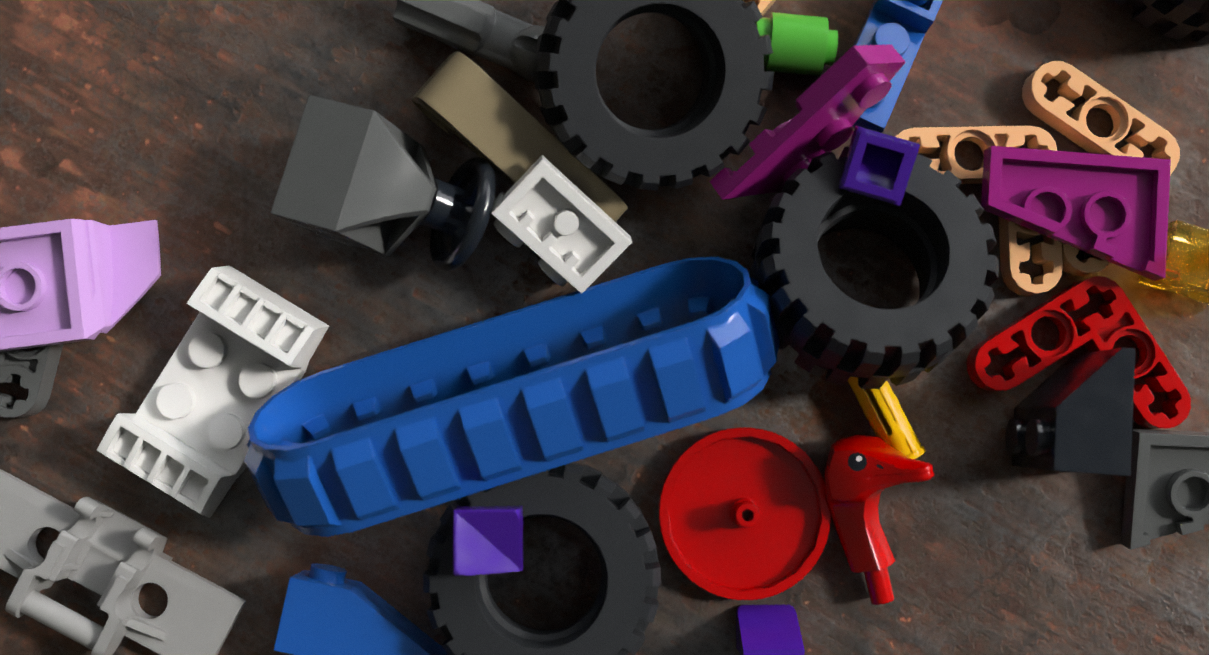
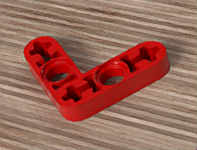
(1097, 334)

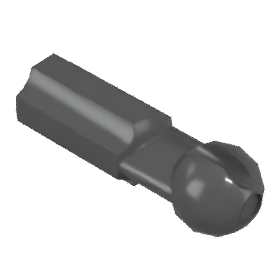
(475, 30)

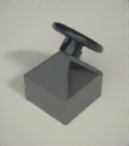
(373, 185)

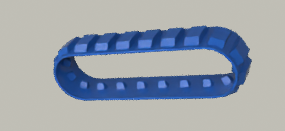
(512, 396)

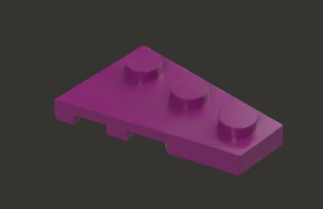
(1085, 200)

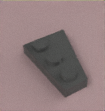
(1165, 485)

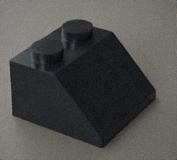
(1078, 417)

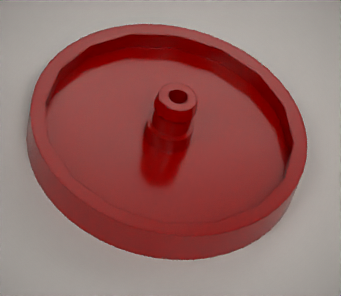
(744, 513)

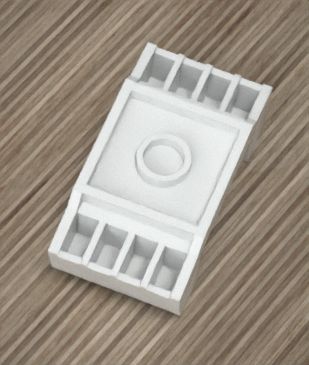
(198, 413)

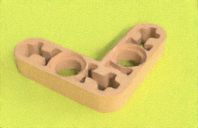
(1124, 116)
(1011, 255)

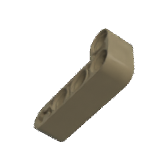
(499, 129)

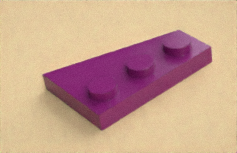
(822, 124)

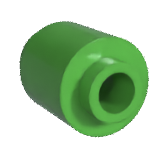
(798, 43)

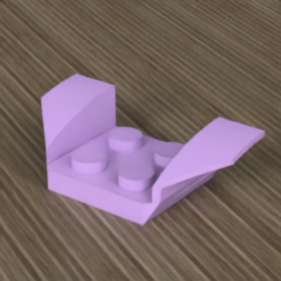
(72, 279)

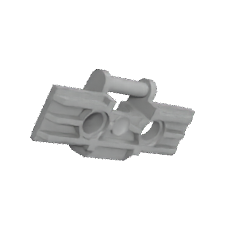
(114, 560)

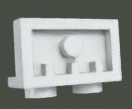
(559, 225)

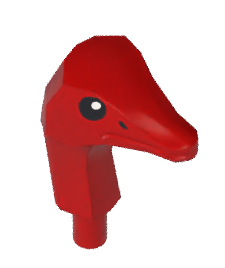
(854, 479)

